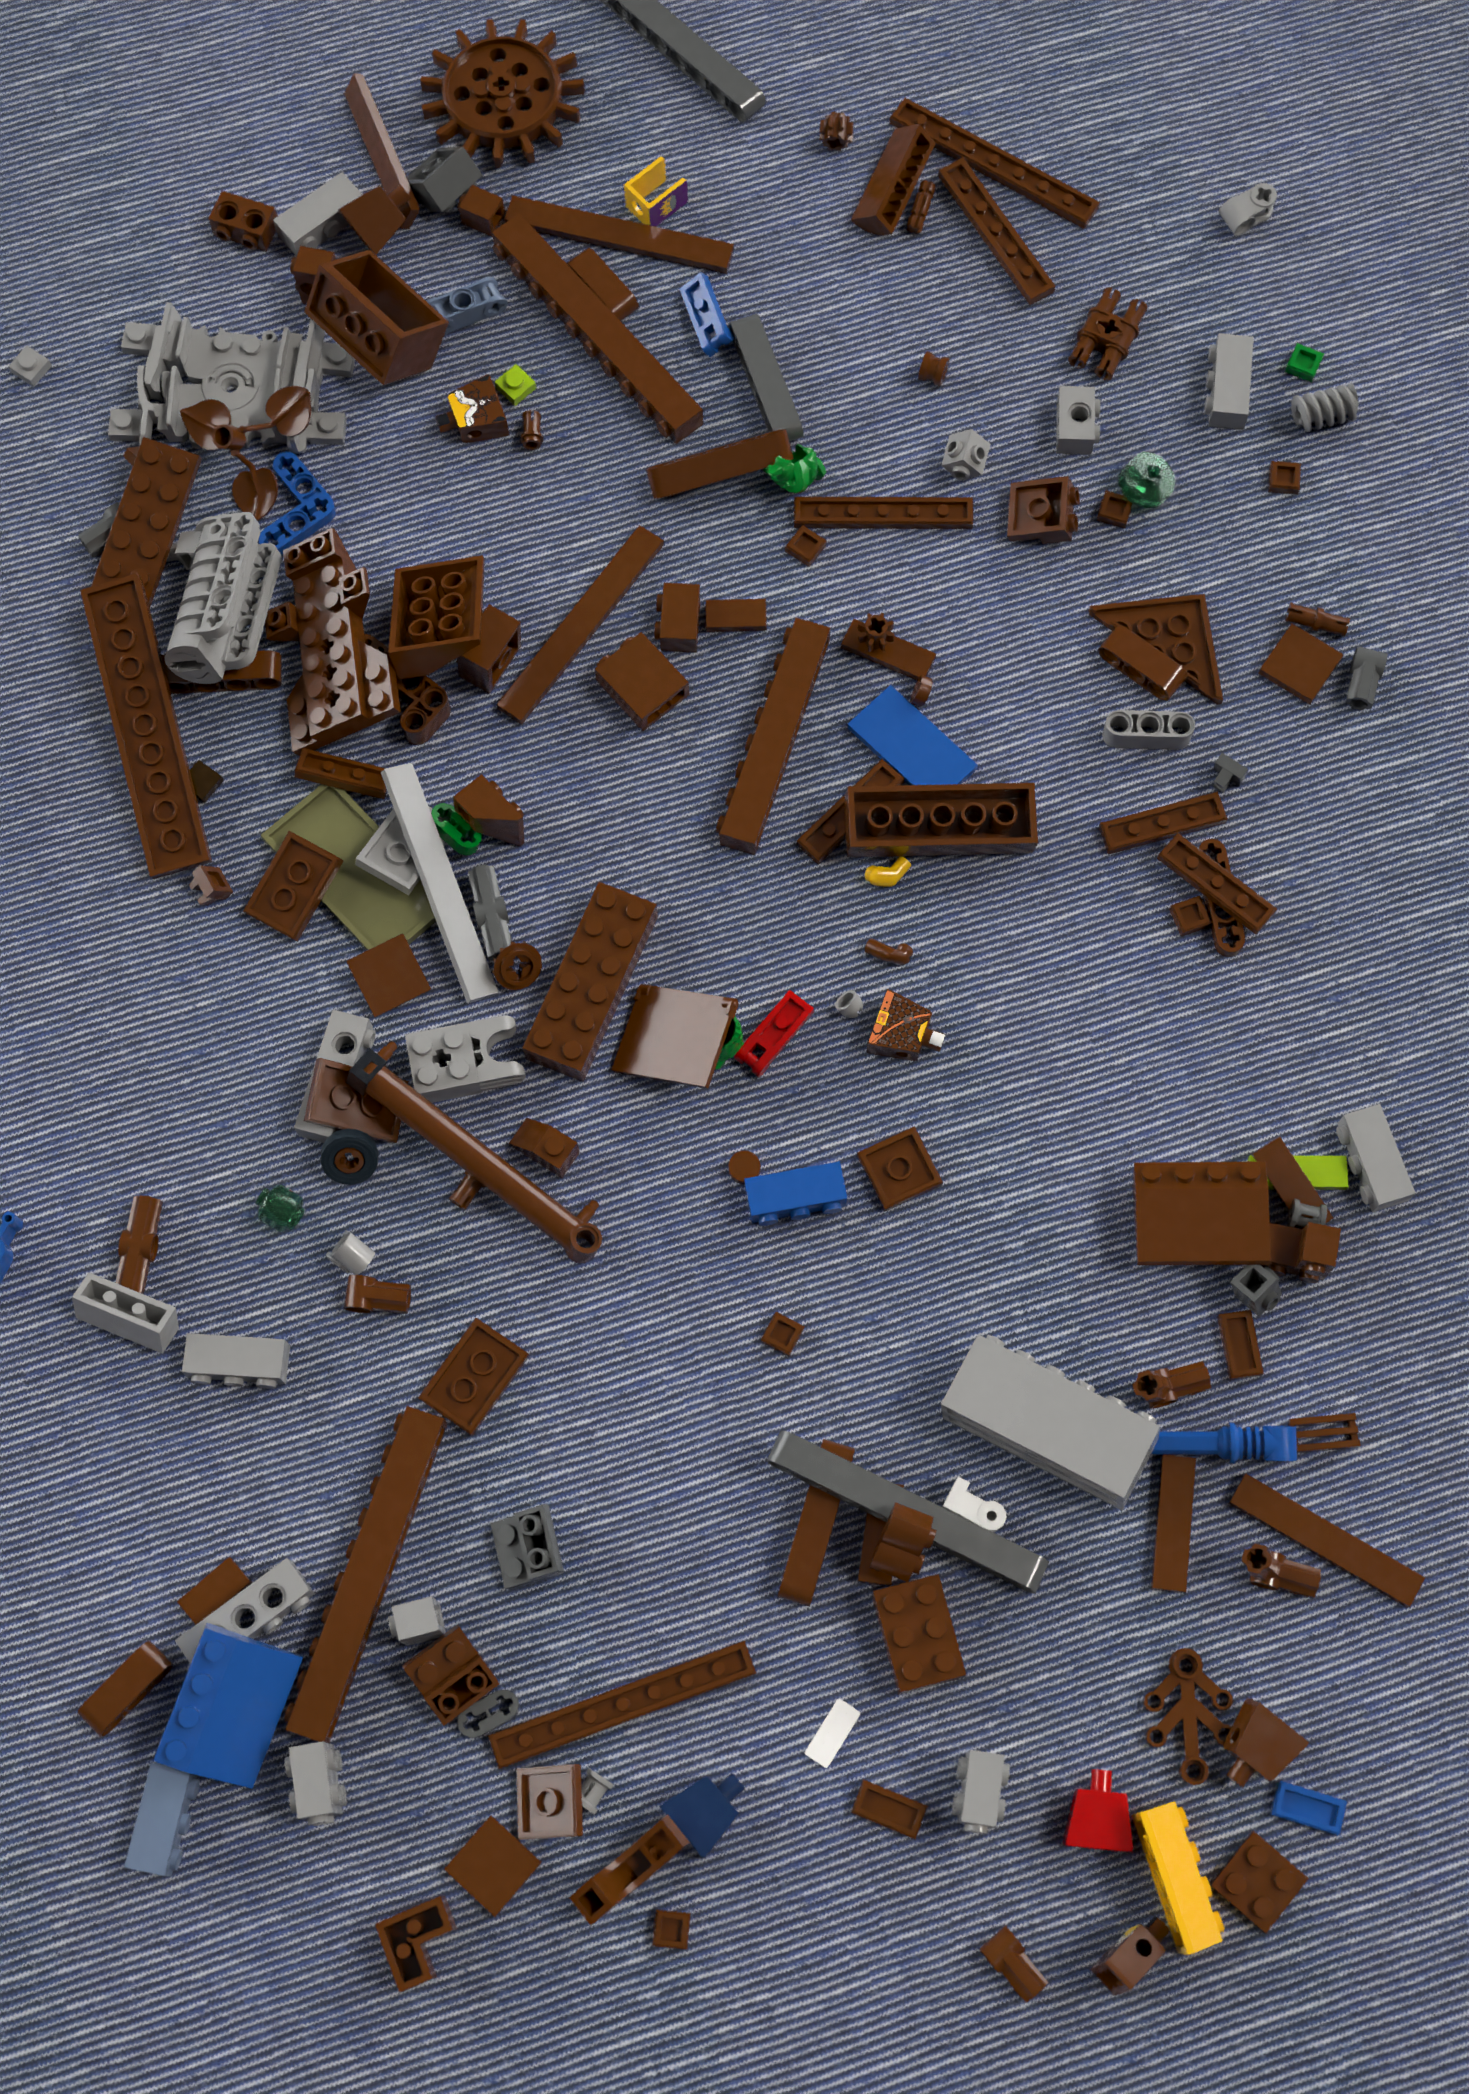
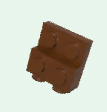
(1043, 510)

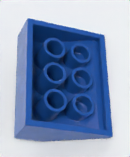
(228, 1707)

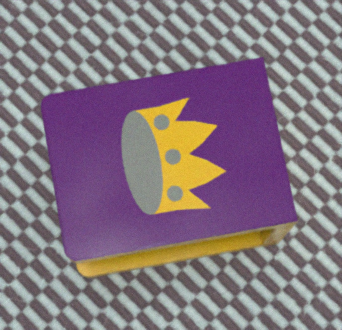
(646, 182)

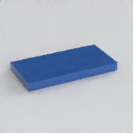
(910, 742)

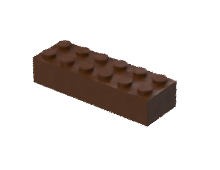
(940, 819)
(590, 981)

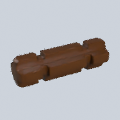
(920, 207)

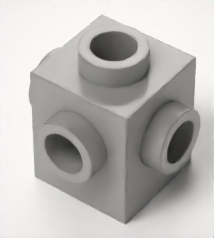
(965, 454)

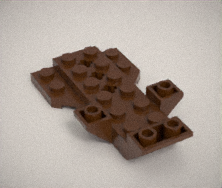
(342, 678)

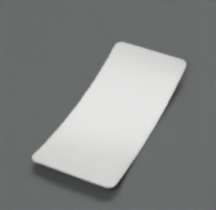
(832, 1733)

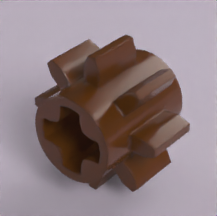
(876, 632)

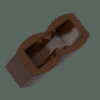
(903, 1542)

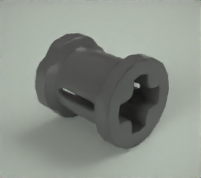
(1297, 1209)

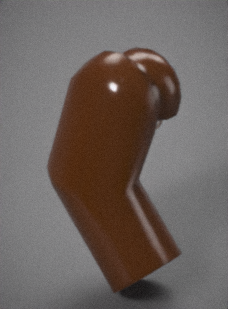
(889, 954)

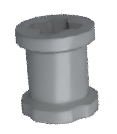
(593, 1790)

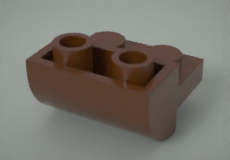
(451, 1674)

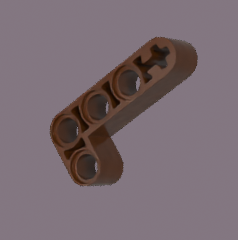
(418, 702)

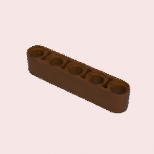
(718, 463)
(261, 674)
(811, 1538)

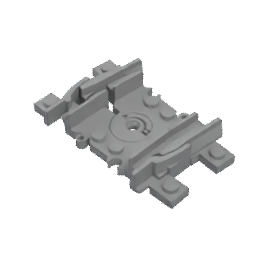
(225, 361)

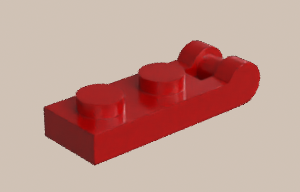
(775, 1032)

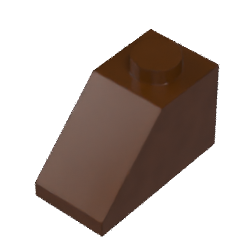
(546, 1146)

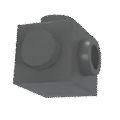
(1257, 1288)

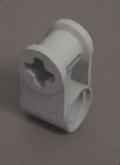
(1249, 208)
(351, 1254)

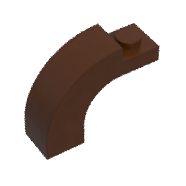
(629, 1870)

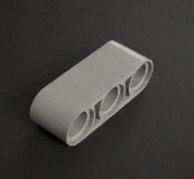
(1160, 721)

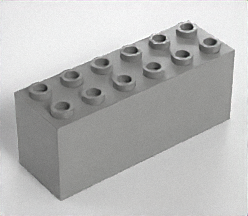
(1051, 1420)

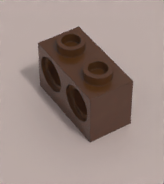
(244, 218)

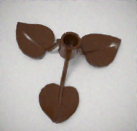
(210, 428)

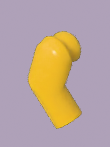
(887, 875)

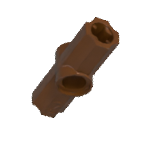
(139, 1243)

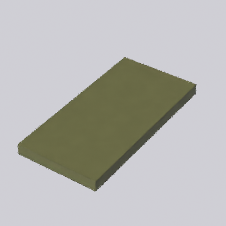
(358, 899)

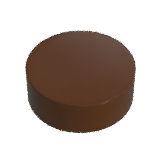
(921, 691)
(744, 1165)

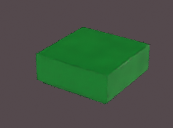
(1304, 362)

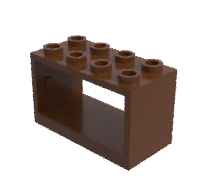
(376, 316)

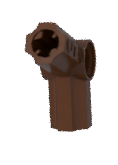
(1166, 1386)
(1275, 1572)

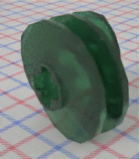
(1147, 480)

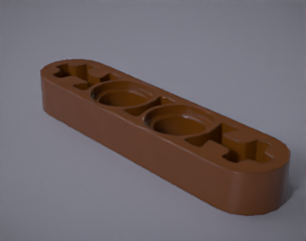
(1219, 935)

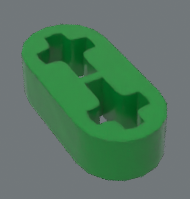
(455, 829)

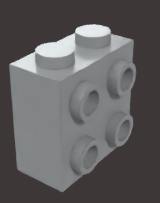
(315, 1782)
(979, 1800)

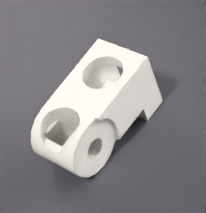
(985, 1514)

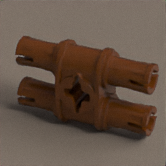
(1116, 343)

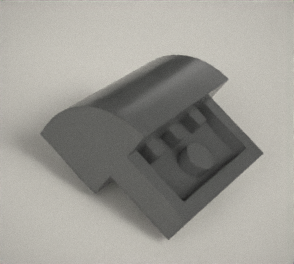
(527, 1547)

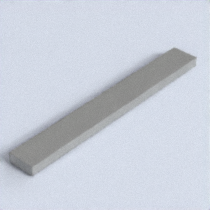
(439, 882)

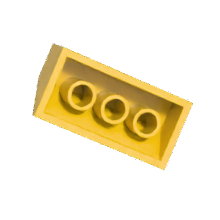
(1177, 1878)

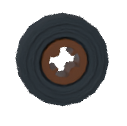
(336, 1163)

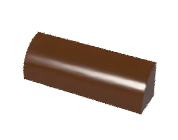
(893, 180)

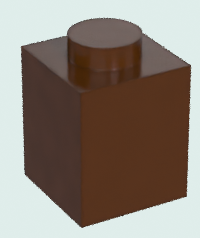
(481, 210)

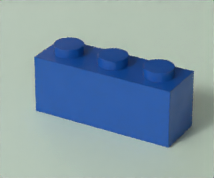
(796, 1193)

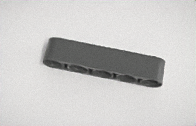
(765, 376)

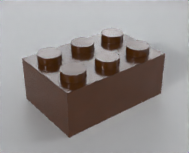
(918, 1634)

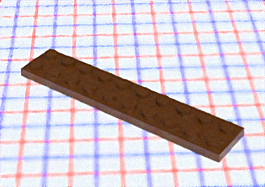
(146, 726)

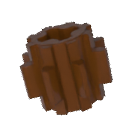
(836, 131)

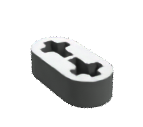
(493, 1721)

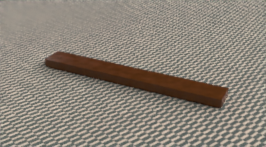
(999, 164)
(623, 234)
(580, 625)
(621, 1705)

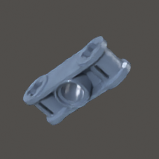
(478, 304)

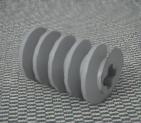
(1325, 406)

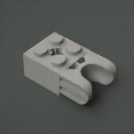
(467, 1056)

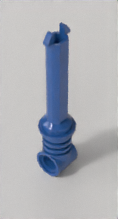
(1232, 1443)

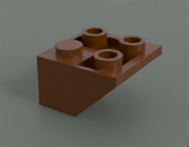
(489, 812)

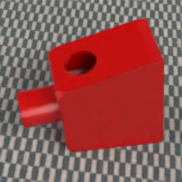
(1099, 1817)

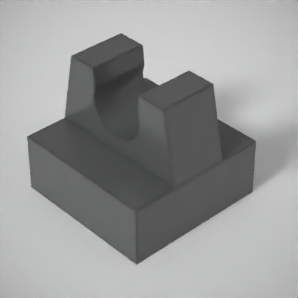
(1229, 772)

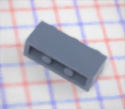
(162, 1820)

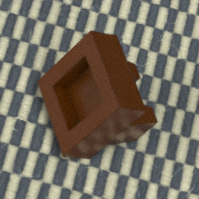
(212, 884)

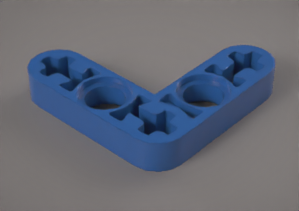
(307, 504)

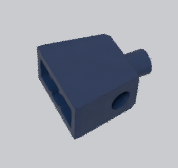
(705, 1811)

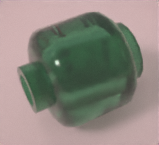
(280, 1208)

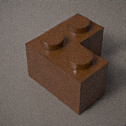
(1305, 1251)
(405, 1939)

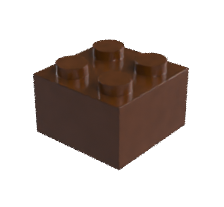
(498, 647)

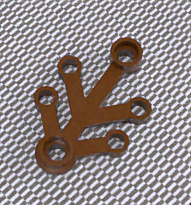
(1188, 1710)

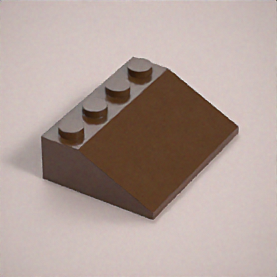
(435, 614)
(1201, 1213)

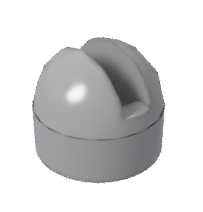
(849, 1004)

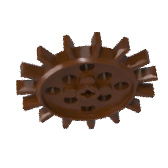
(502, 92)

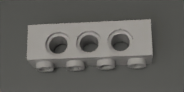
(341, 1030)
(255, 1598)

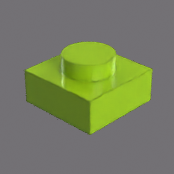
(515, 384)

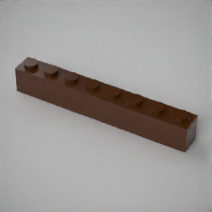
(774, 736)

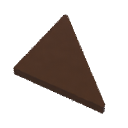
(1175, 628)

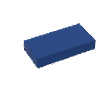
(1308, 1808)

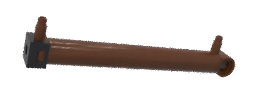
(374, 1078)

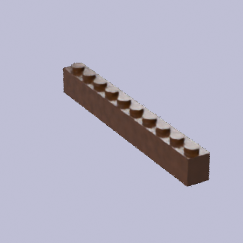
(597, 328)
(366, 1575)

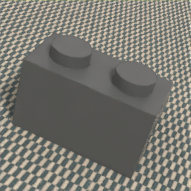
(443, 178)

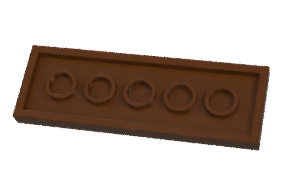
(148, 515)

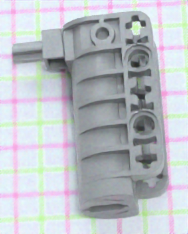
(220, 596)

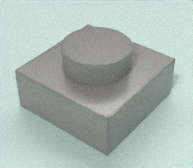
(30, 366)

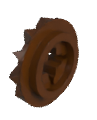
(528, 970)

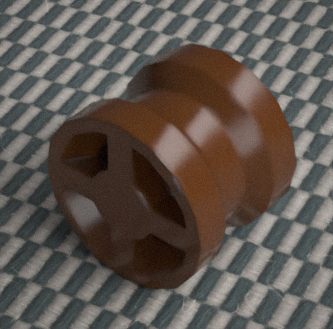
(933, 368)

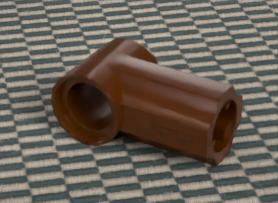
(368, 1294)
(1008, 1957)

